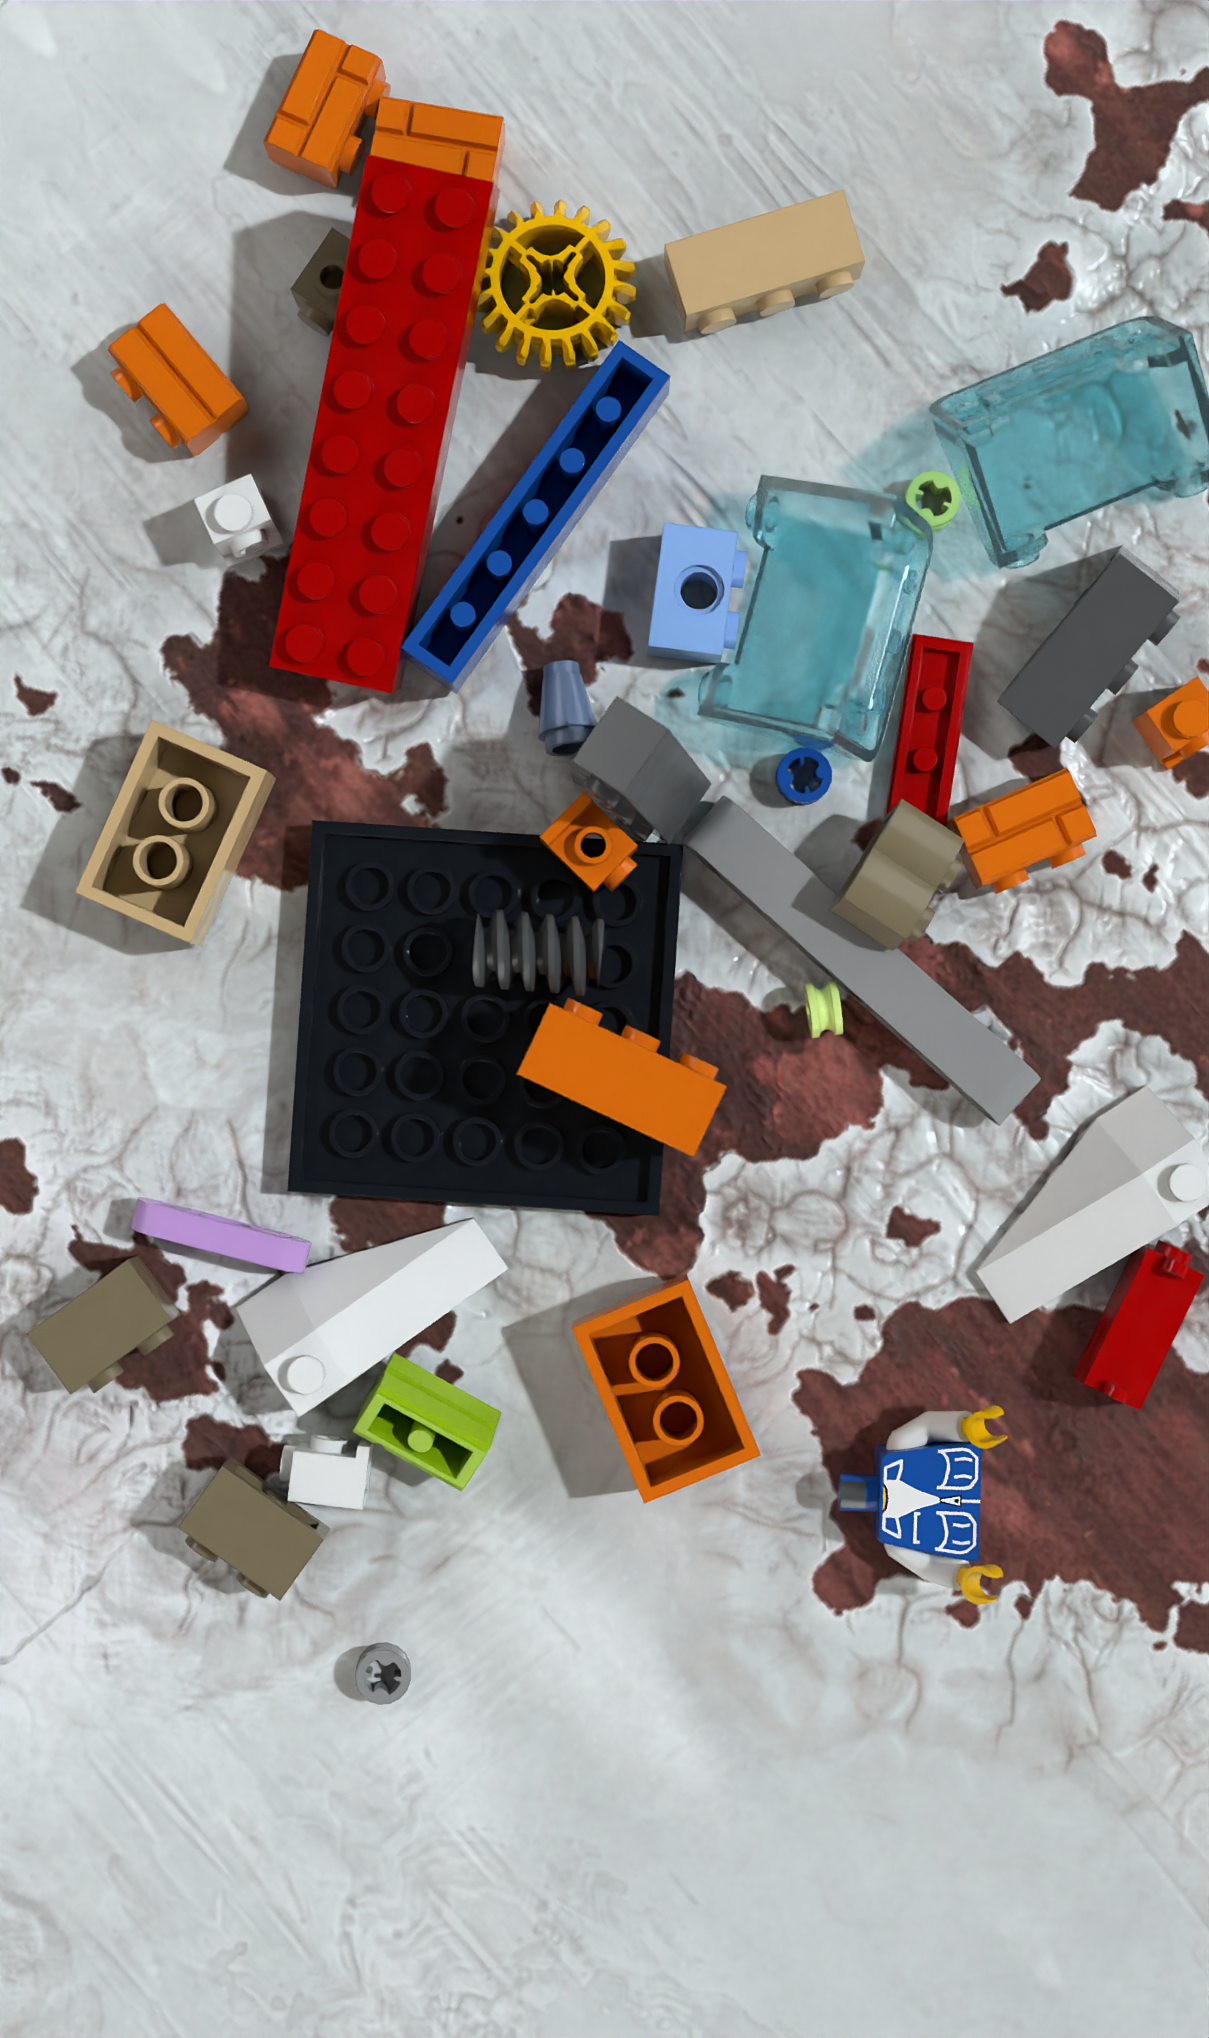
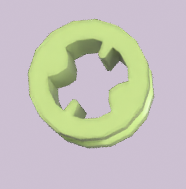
(938, 483)
(823, 1009)

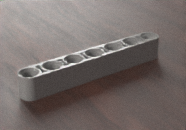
(875, 976)

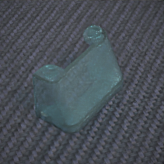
(1077, 433)
(823, 617)

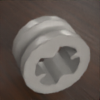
(380, 1692)

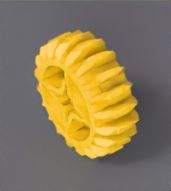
(582, 245)

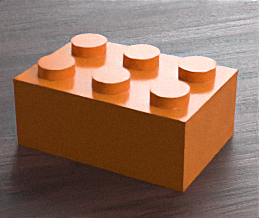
(623, 1076)
(665, 1388)

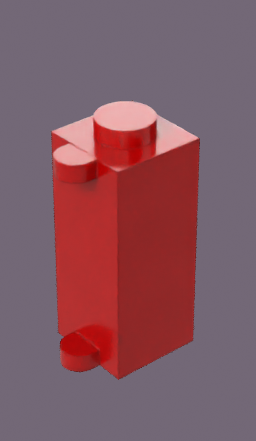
(1139, 1323)

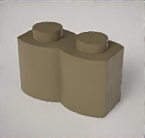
(898, 877)

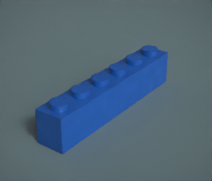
(537, 517)

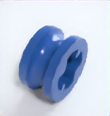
(822, 774)

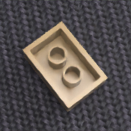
(176, 833)

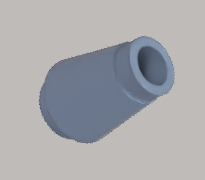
(564, 709)

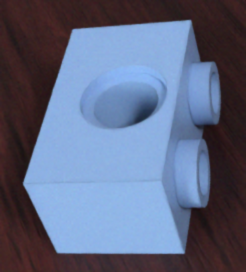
(686, 557)

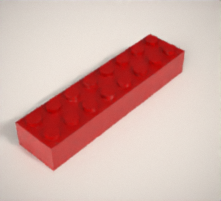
(384, 422)

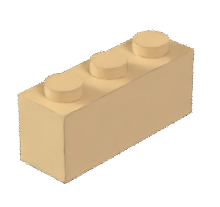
(764, 263)

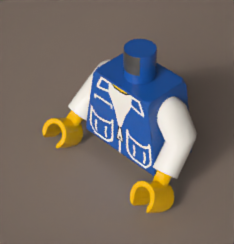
(929, 1497)

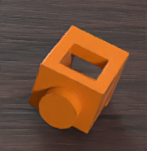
(1177, 724)
(565, 841)

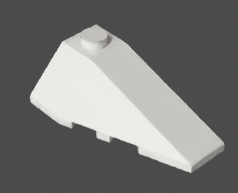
(1111, 1195)

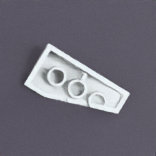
(353, 1311)

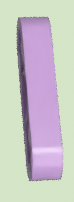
(220, 1235)

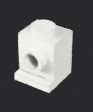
(239, 521)
(328, 1471)

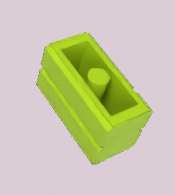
(427, 1422)

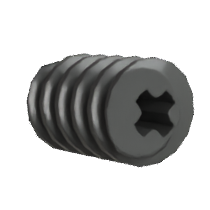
(537, 952)

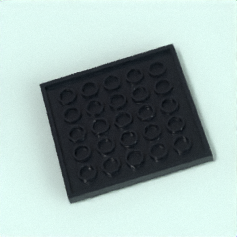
(416, 1068)

